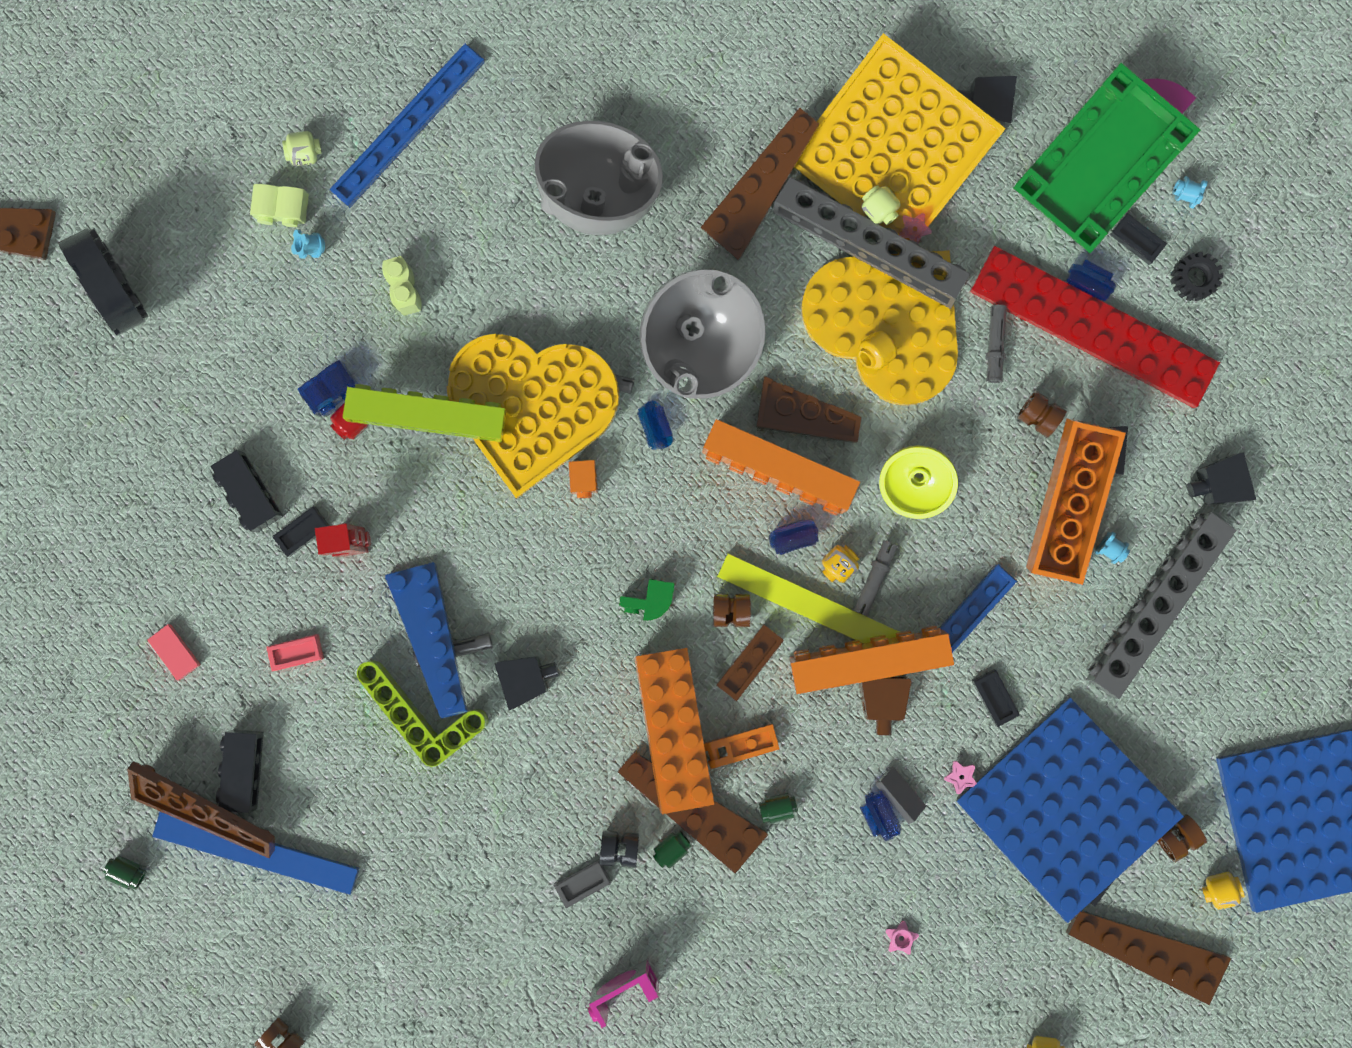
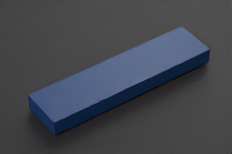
(977, 605)

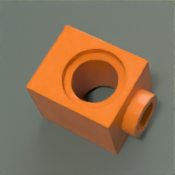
(583, 478)

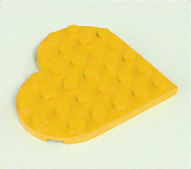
(853, 300)
(551, 402)

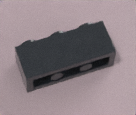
(246, 492)
(240, 770)

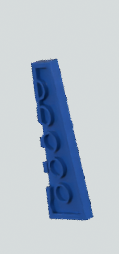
(425, 618)

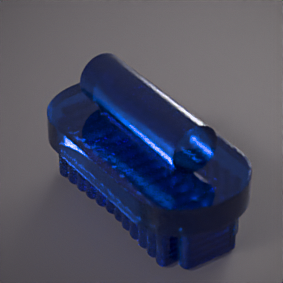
(1092, 279)
(655, 425)
(794, 536)
(880, 816)

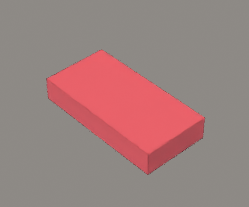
(173, 652)
(295, 652)

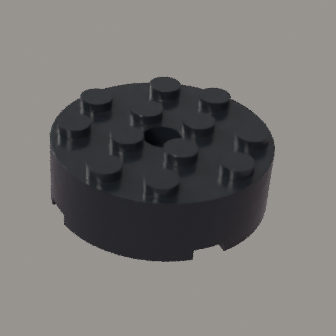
(103, 280)

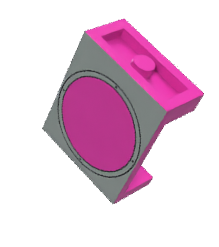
(640, 973)

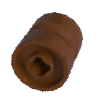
(1042, 414)
(731, 610)
(1190, 838)
(280, 1028)

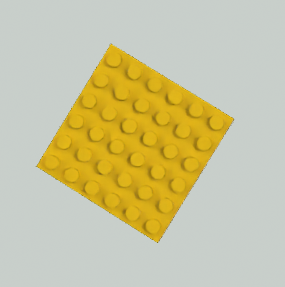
(899, 131)

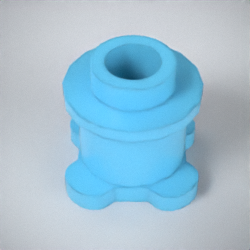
(1189, 191)
(307, 244)
(1113, 548)

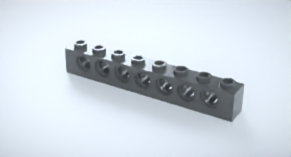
(875, 254)
(1217, 537)

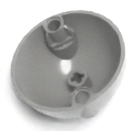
(586, 179)
(723, 337)

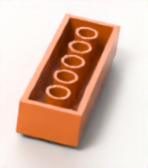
(780, 467)
(1075, 501)
(871, 660)
(674, 731)

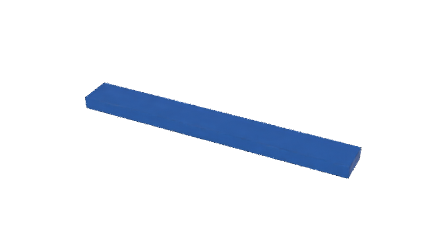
(407, 125)
(283, 861)

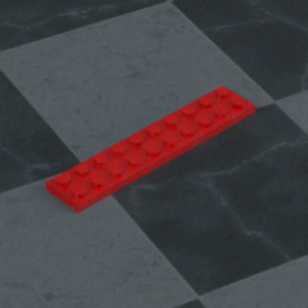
(1095, 327)

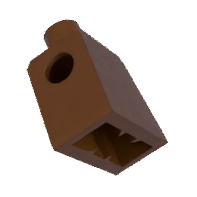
(885, 701)

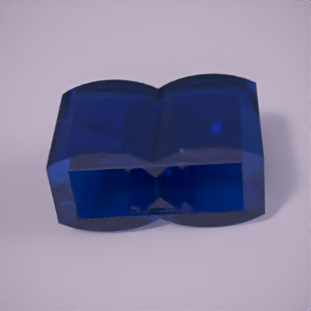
(327, 389)

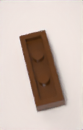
(750, 662)

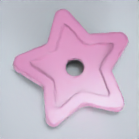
(957, 770)
(902, 945)

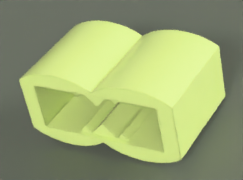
(279, 204)
(402, 289)

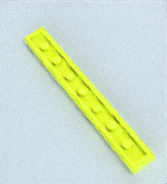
(802, 601)

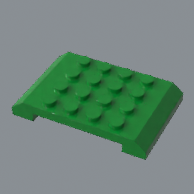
(1106, 158)

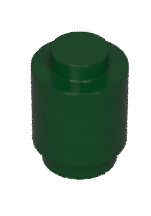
(778, 808)
(671, 849)
(124, 872)

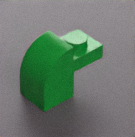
(657, 601)

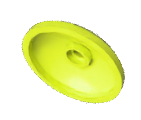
(913, 495)

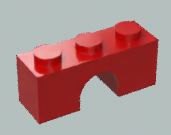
(342, 540)

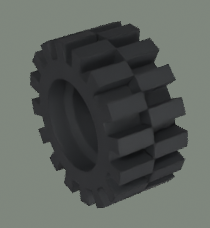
(1209, 269)

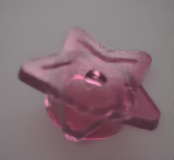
(919, 222)

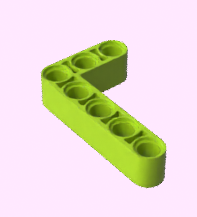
(415, 718)

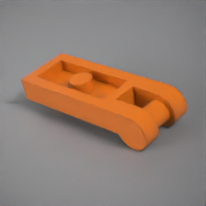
(742, 746)

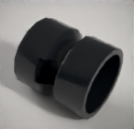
(610, 847)

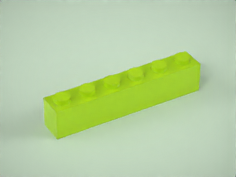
(424, 414)

